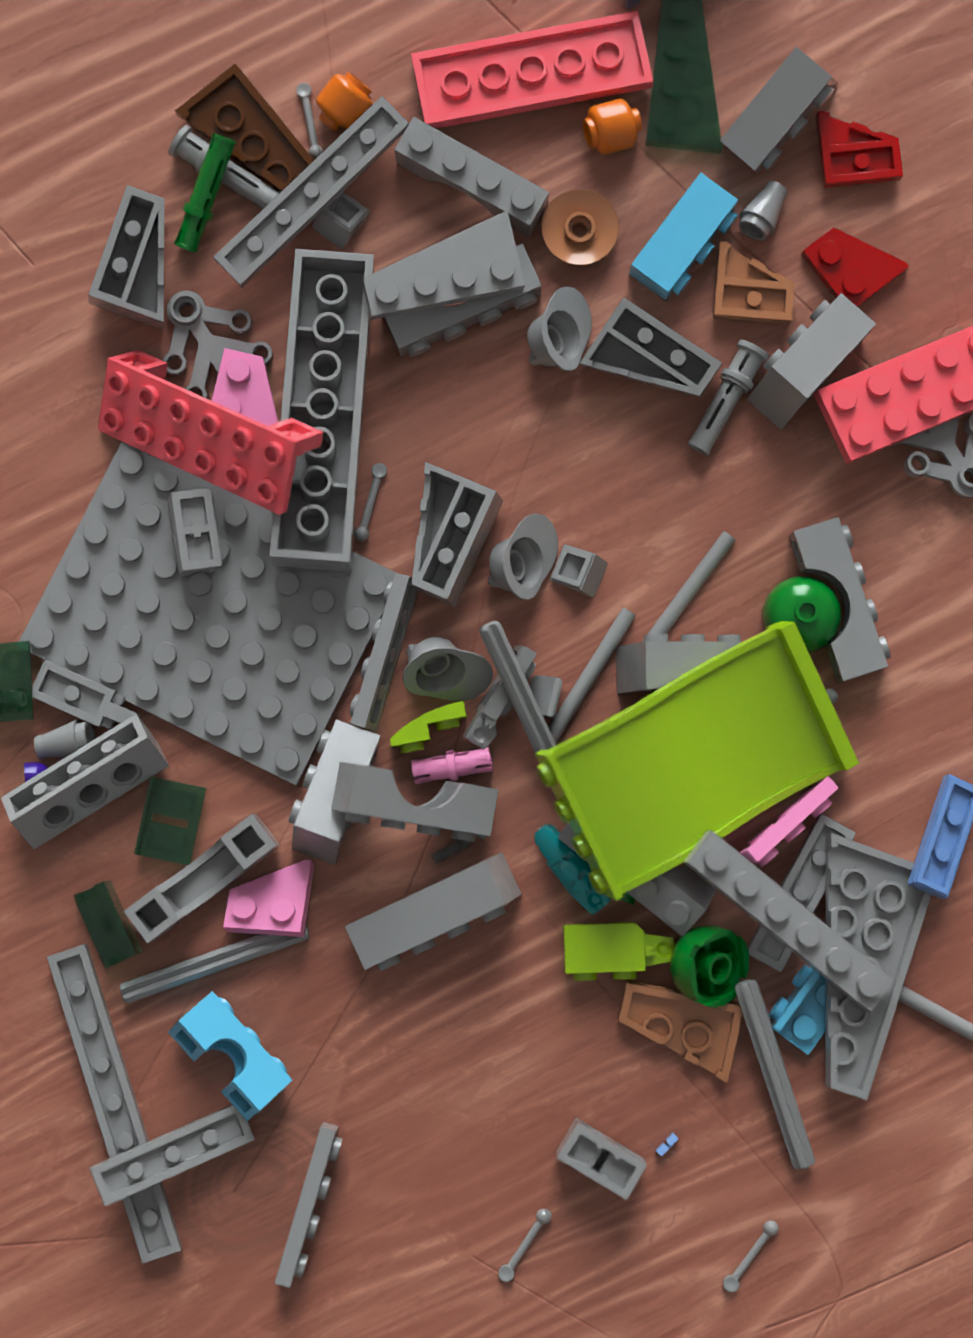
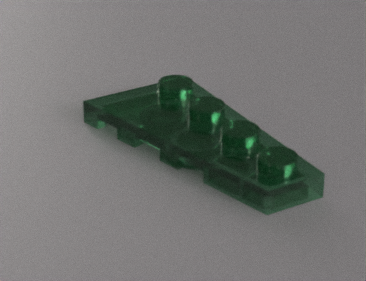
(683, 91)

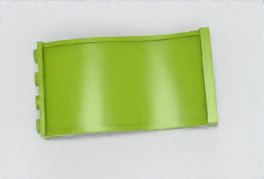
(696, 759)

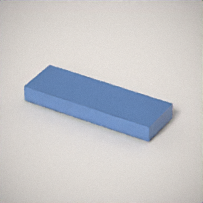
(944, 838)

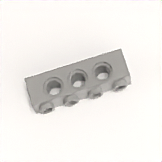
(84, 781)

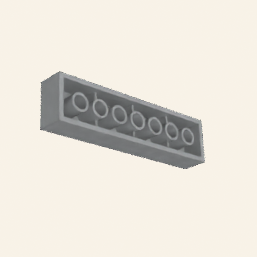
(326, 392)

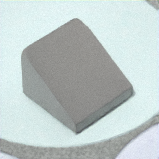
(340, 220)
(579, 570)
(546, 693)

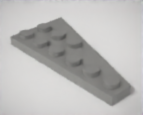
(882, 920)

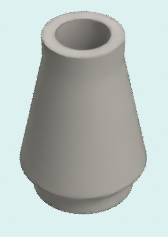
(762, 214)
(64, 740)

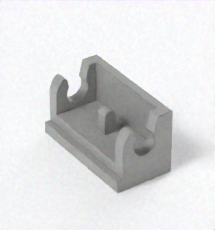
(194, 531)

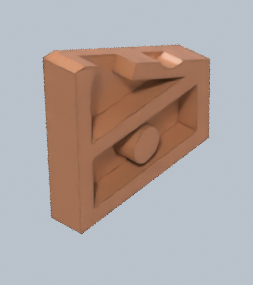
(750, 290)

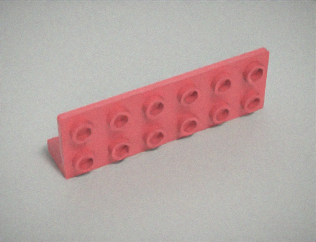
(201, 434)

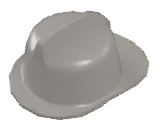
(561, 331)
(525, 557)
(444, 671)

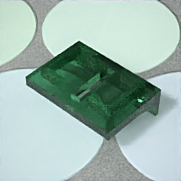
(166, 840)

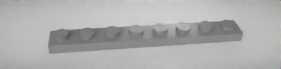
(111, 1093)

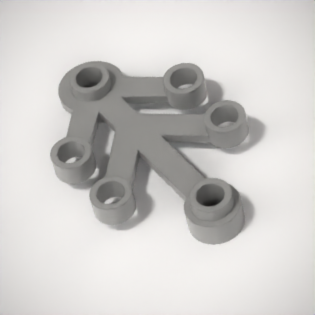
(210, 346)
(942, 440)

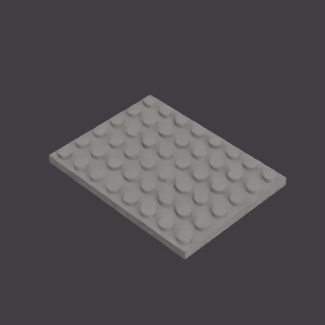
(226, 654)

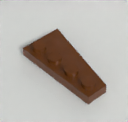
(239, 112)

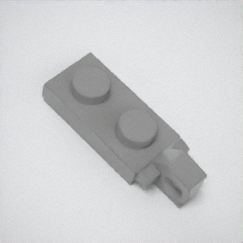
(79, 696)
(497, 702)

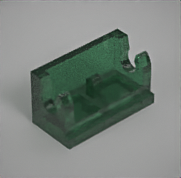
(107, 924)

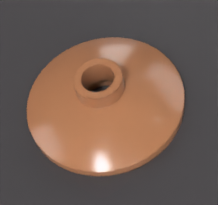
(584, 209)

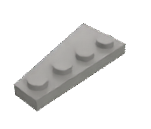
(456, 270)

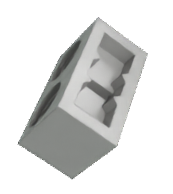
(601, 1158)

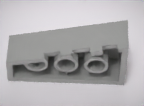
(434, 911)

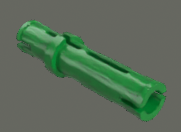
(205, 191)

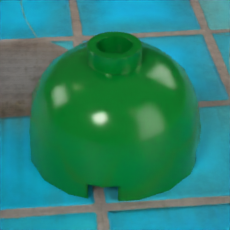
(809, 605)
(709, 964)

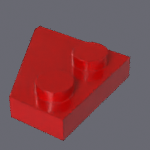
(855, 153)
(852, 266)

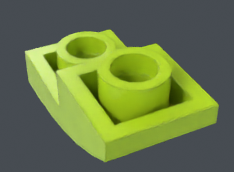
(412, 735)

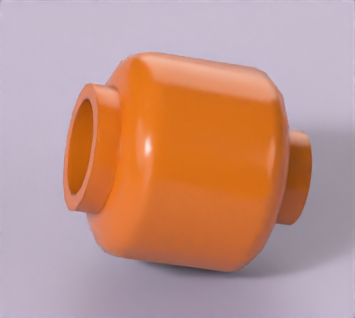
(343, 101)
(611, 126)

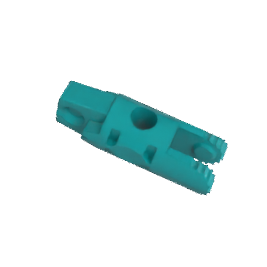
(569, 869)

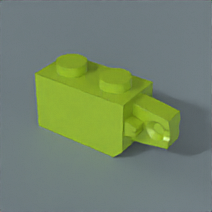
(612, 948)

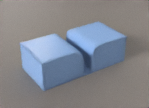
(663, 1148)

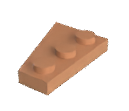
(687, 1027)

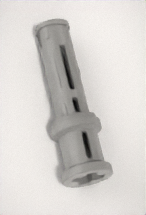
(194, 150)
(736, 381)

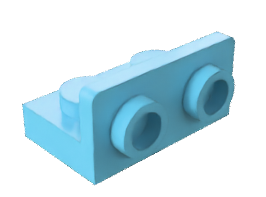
(804, 1012)

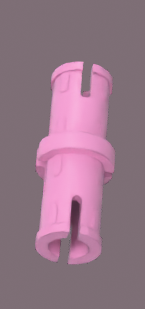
(452, 765)

